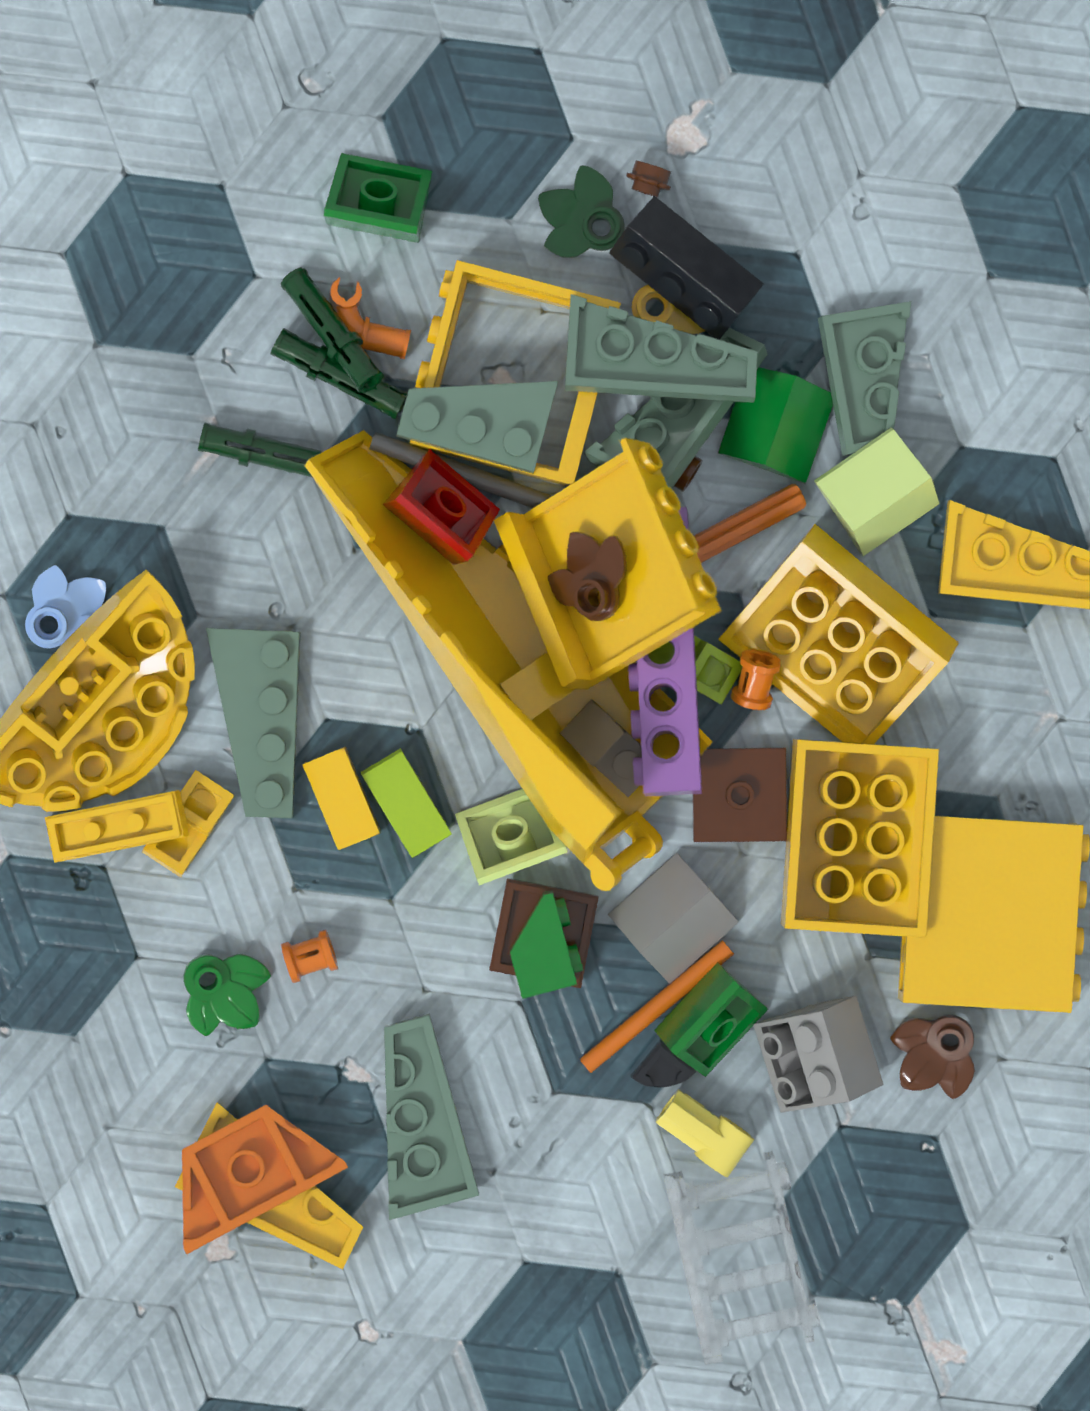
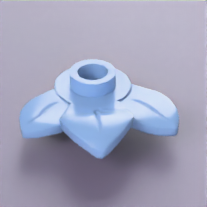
(66, 602)

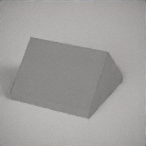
(673, 918)

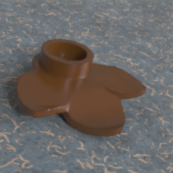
(589, 570)
(932, 1061)

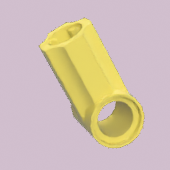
(713, 1138)

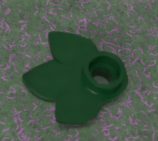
(576, 211)

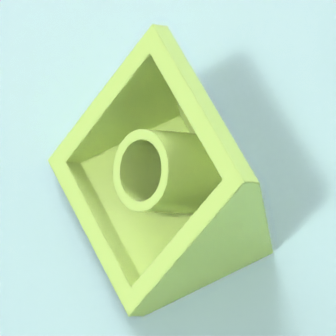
(878, 491)
(506, 836)

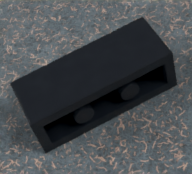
(686, 268)

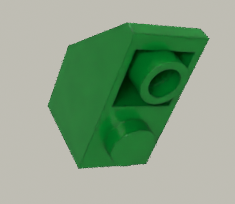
(541, 951)

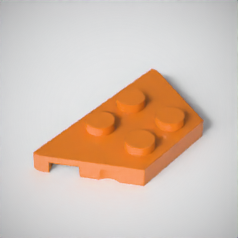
(247, 1173)

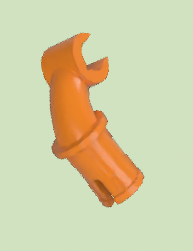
(374, 336)

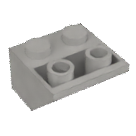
(818, 1055)

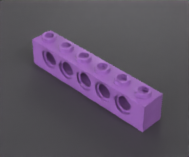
(683, 771)

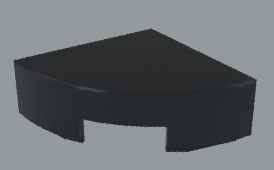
(662, 1068)

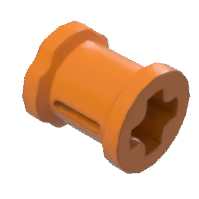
(755, 679)
(324, 957)

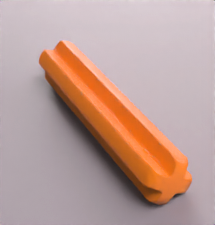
(749, 521)

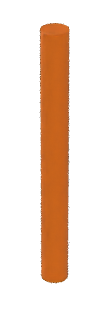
(655, 1007)

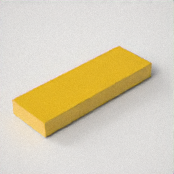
(117, 826)

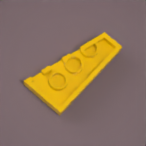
(1010, 563)
(306, 1220)

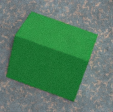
(378, 197)
(780, 427)
(710, 1020)

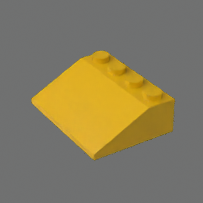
(843, 638)
(859, 838)

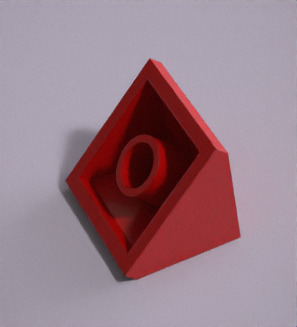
(443, 508)

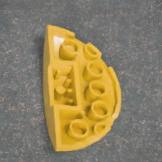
(100, 704)

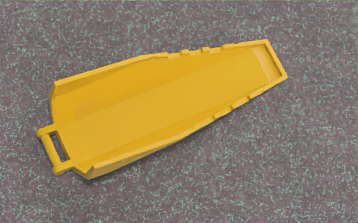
(480, 637)

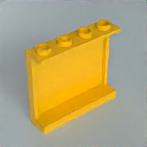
(663, 580)
(1000, 917)

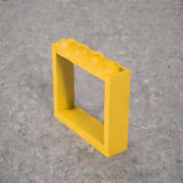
(442, 334)

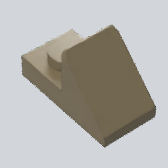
(604, 745)

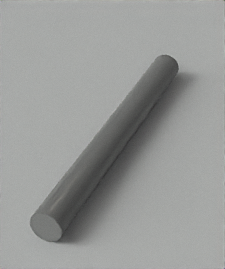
(476, 477)

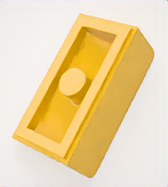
(341, 798)

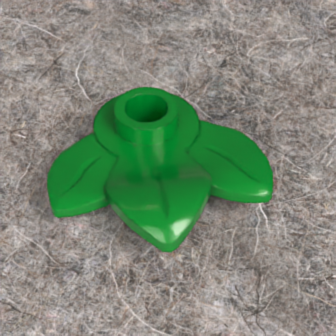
(229, 996)

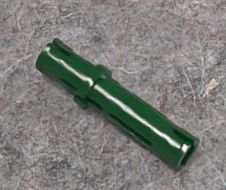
(342, 344)
(318, 365)
(214, 440)

